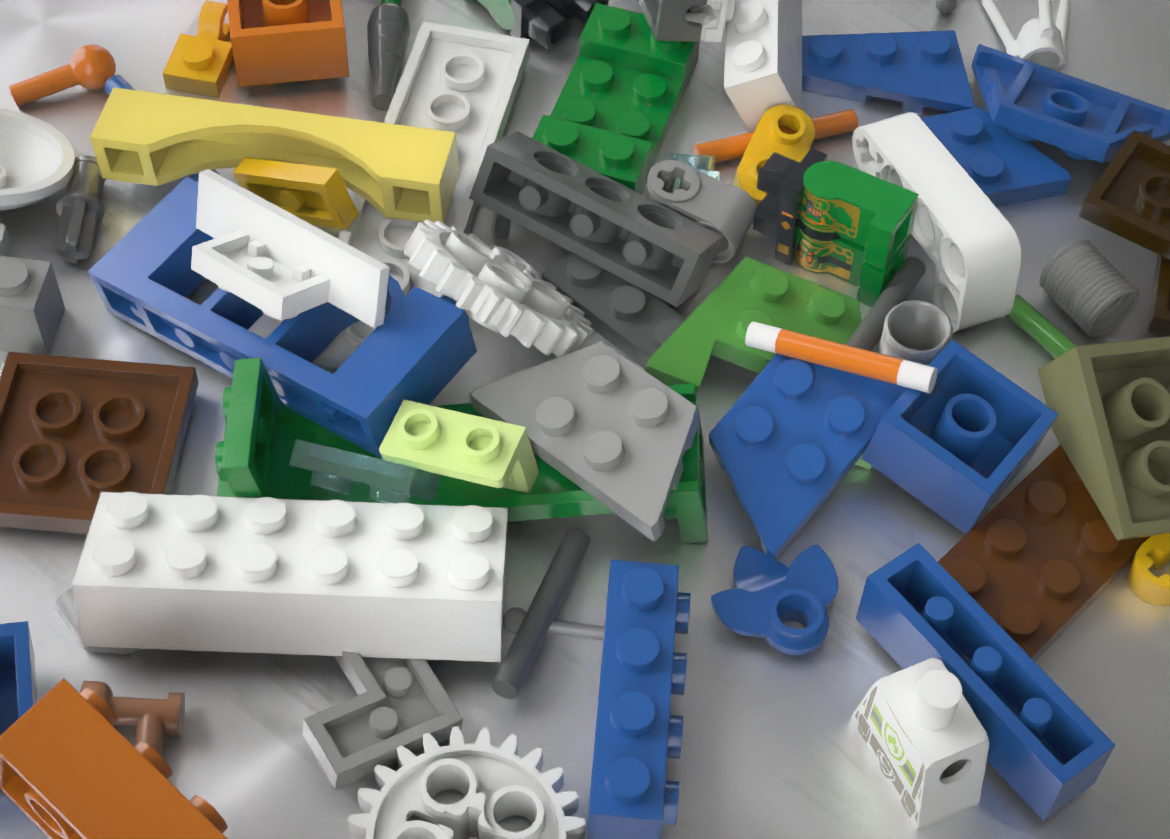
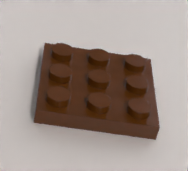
(86, 431)

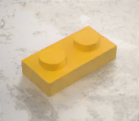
(303, 190)

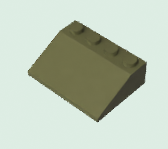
(1117, 428)

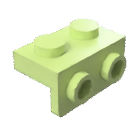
(461, 446)

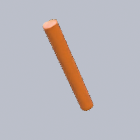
(735, 146)

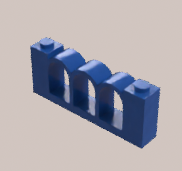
(404, 359)

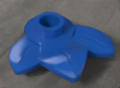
(772, 594)

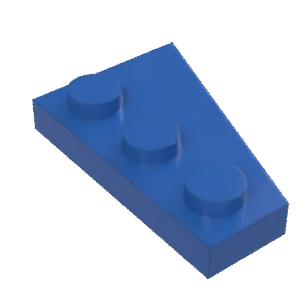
(895, 66)

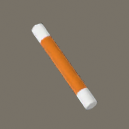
(841, 357)

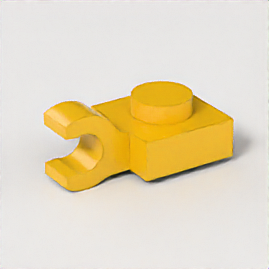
(202, 61)

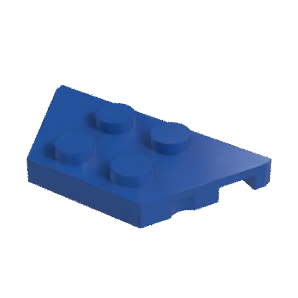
(1061, 108)
(998, 162)
(796, 441)

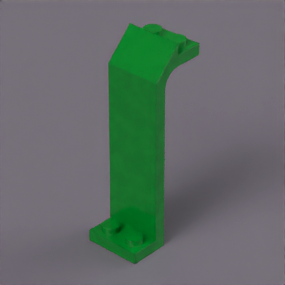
(264, 430)

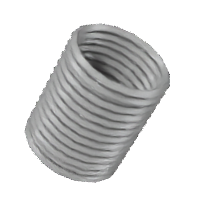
(1088, 288)
(917, 327)

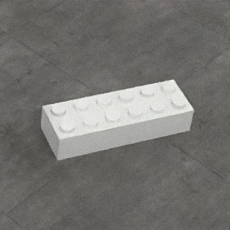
(293, 577)

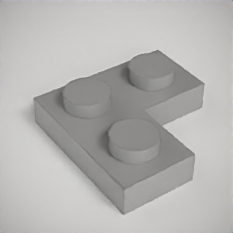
(393, 708)

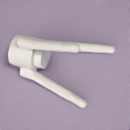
(1039, 38)

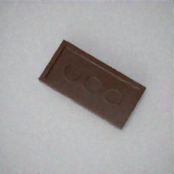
(1040, 555)

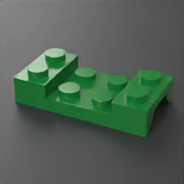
(619, 96)

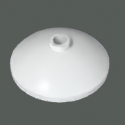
(33, 160)

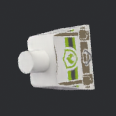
(917, 731)

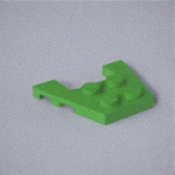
(748, 295)

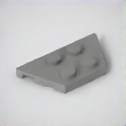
(601, 428)

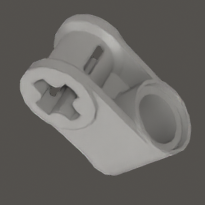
(705, 201)

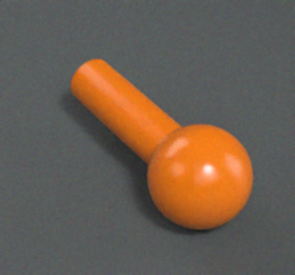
(88, 67)

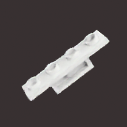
(281, 259)

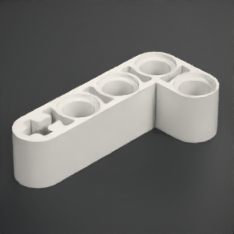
(953, 219)

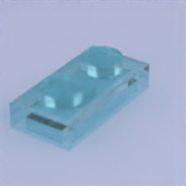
(388, 480)

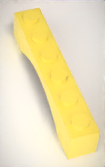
(166, 137)

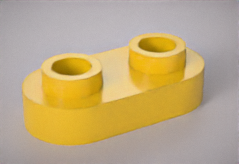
(770, 139)

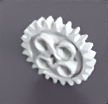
(497, 288)
(494, 785)

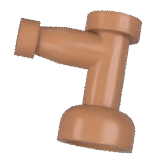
(151, 716)

